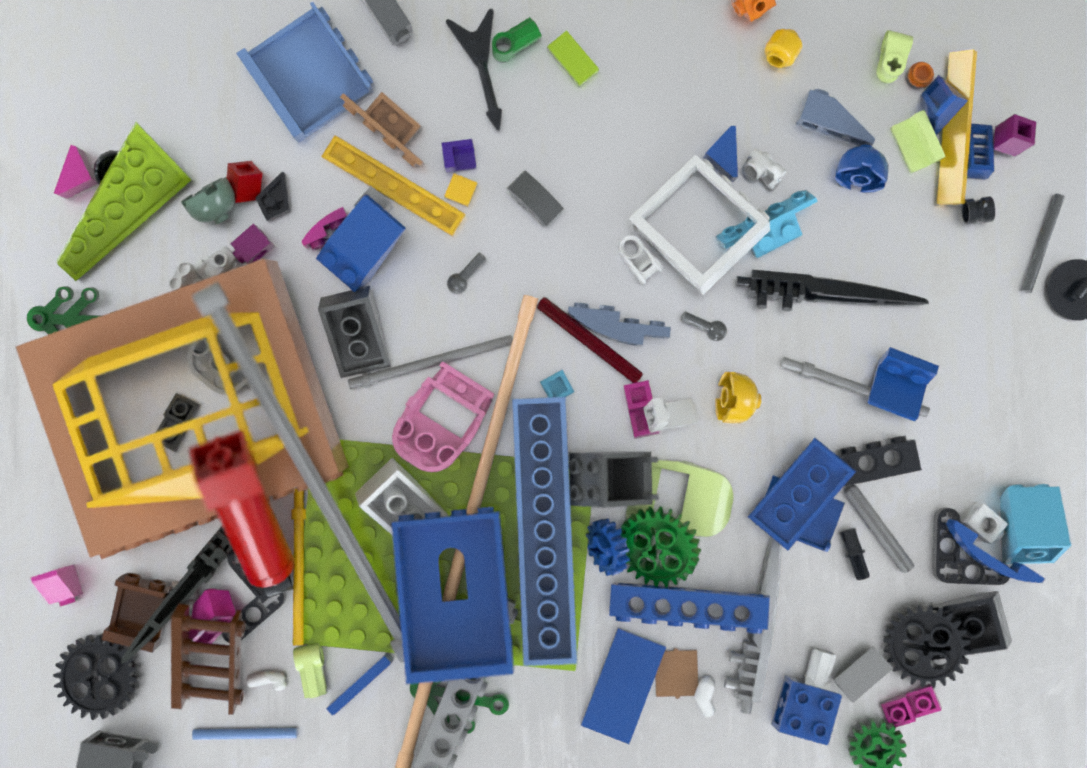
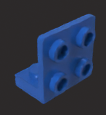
(901, 383)
(806, 711)

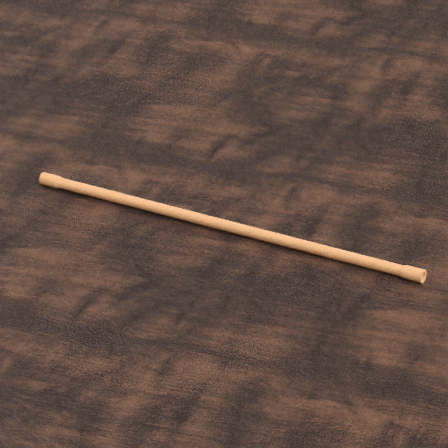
(525, 317)

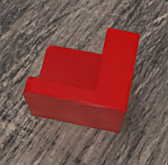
(245, 180)

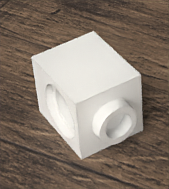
(974, 519)

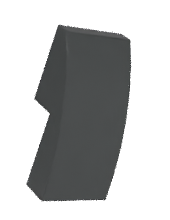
(535, 198)
(178, 412)

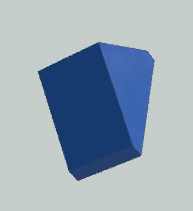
(724, 154)

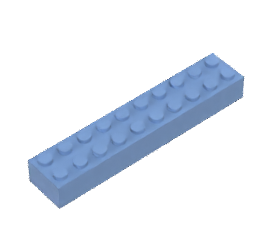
(544, 531)

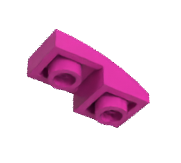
(318, 233)
(911, 705)

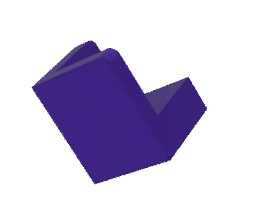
(459, 155)

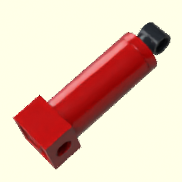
(232, 487)

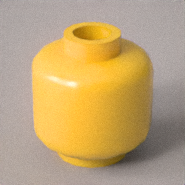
(783, 48)

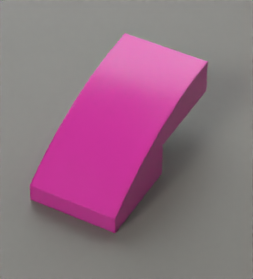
(637, 397)

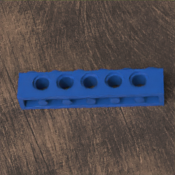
(623, 611)

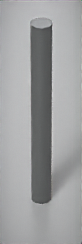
(1043, 243)

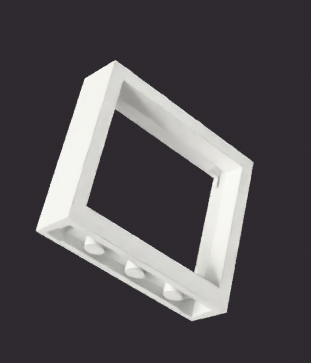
(700, 281)

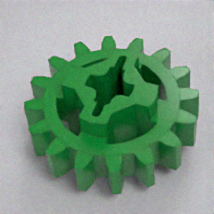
(887, 746)

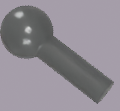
(458, 282)
(715, 330)

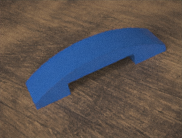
(966, 538)

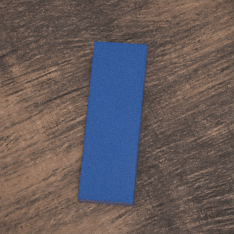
(358, 685)

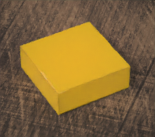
(461, 190)

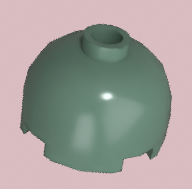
(211, 202)

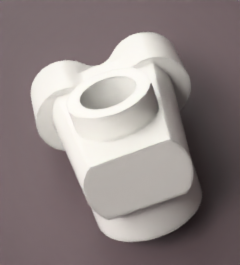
(762, 166)
(209, 267)
(184, 276)

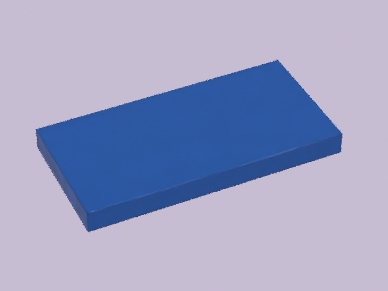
(801, 493)
(623, 685)

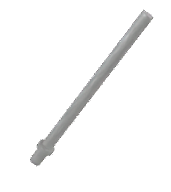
(367, 379)

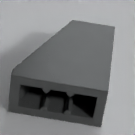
(390, 19)

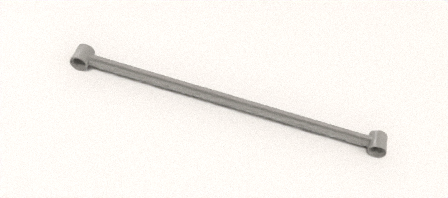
(212, 302)

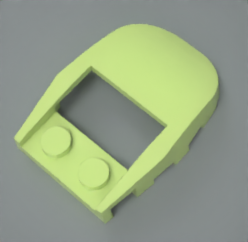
(706, 499)

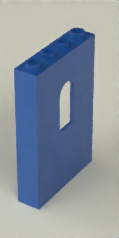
(459, 635)

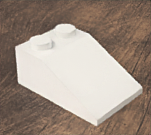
(394, 494)

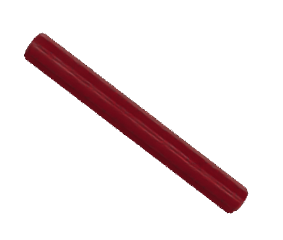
(589, 340)

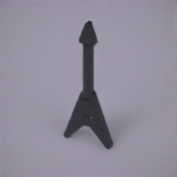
(477, 47)

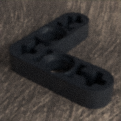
(952, 557)
(259, 593)

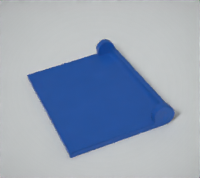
(823, 527)

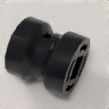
(978, 210)

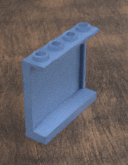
(306, 73)

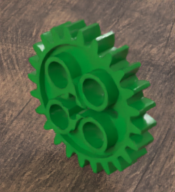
(680, 545)

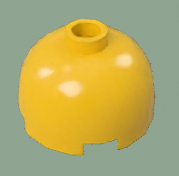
(738, 398)

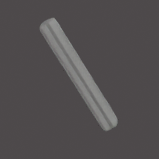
(879, 528)

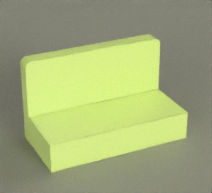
(917, 142)

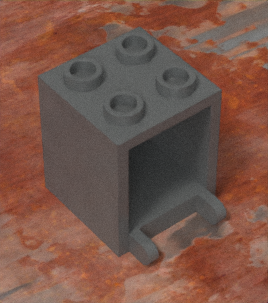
(611, 479)
(114, 751)

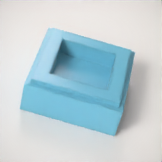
(557, 385)

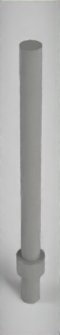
(808, 370)

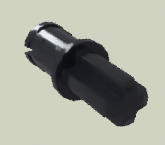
(855, 553)

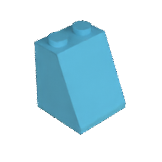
(1035, 524)

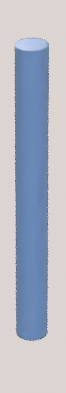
(245, 733)

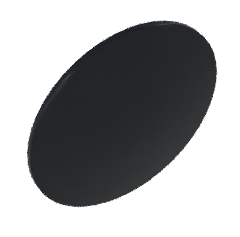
(1069, 289)

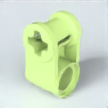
(895, 53)

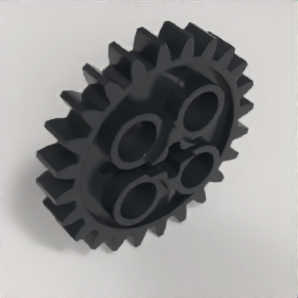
(924, 668)
(73, 674)

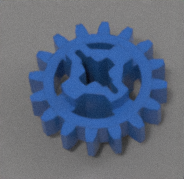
(607, 547)

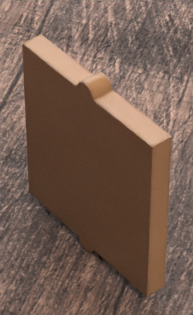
(677, 674)

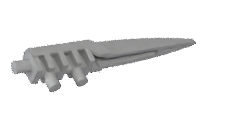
(757, 651)

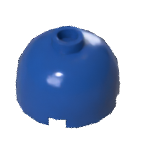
(863, 168)

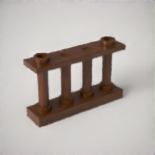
(183, 668)

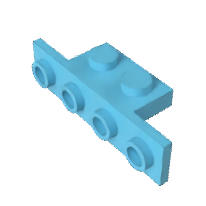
(782, 221)

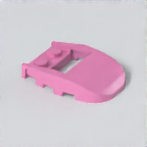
(425, 441)

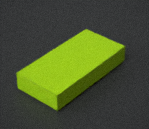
(572, 58)

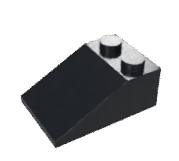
(982, 617)

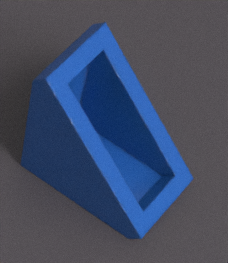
(942, 103)

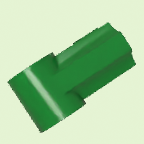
(517, 38)

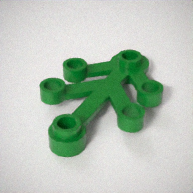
(69, 318)
(484, 701)

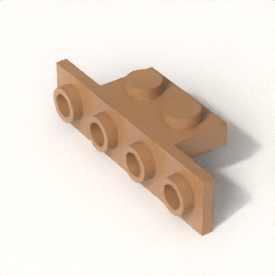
(390, 121)

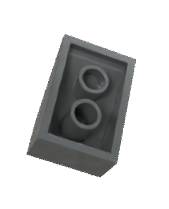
(354, 331)

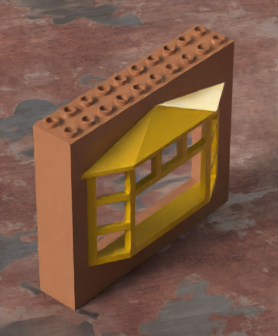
(171, 500)

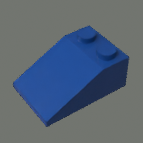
(361, 243)

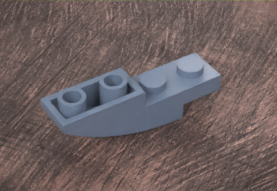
(606, 324)

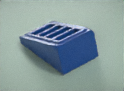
(981, 167)

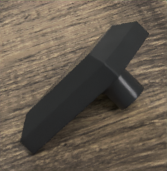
(274, 198)

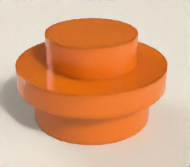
(920, 74)

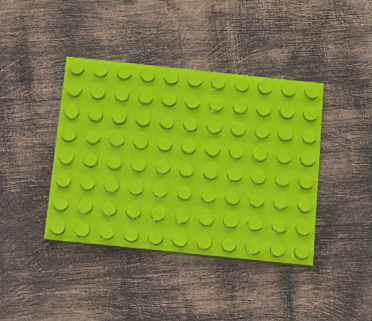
(335, 600)

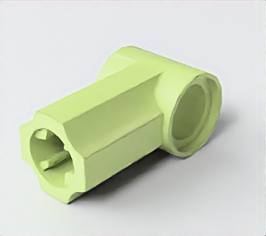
(310, 663)

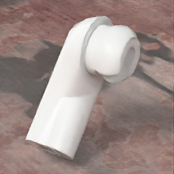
(704, 694)

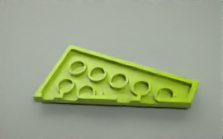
(129, 193)

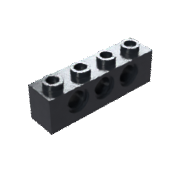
(905, 459)

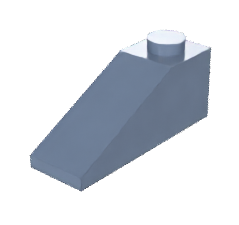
(829, 117)

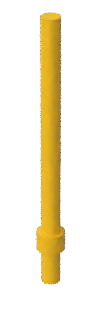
(298, 514)

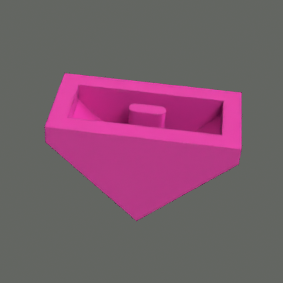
(75, 175)

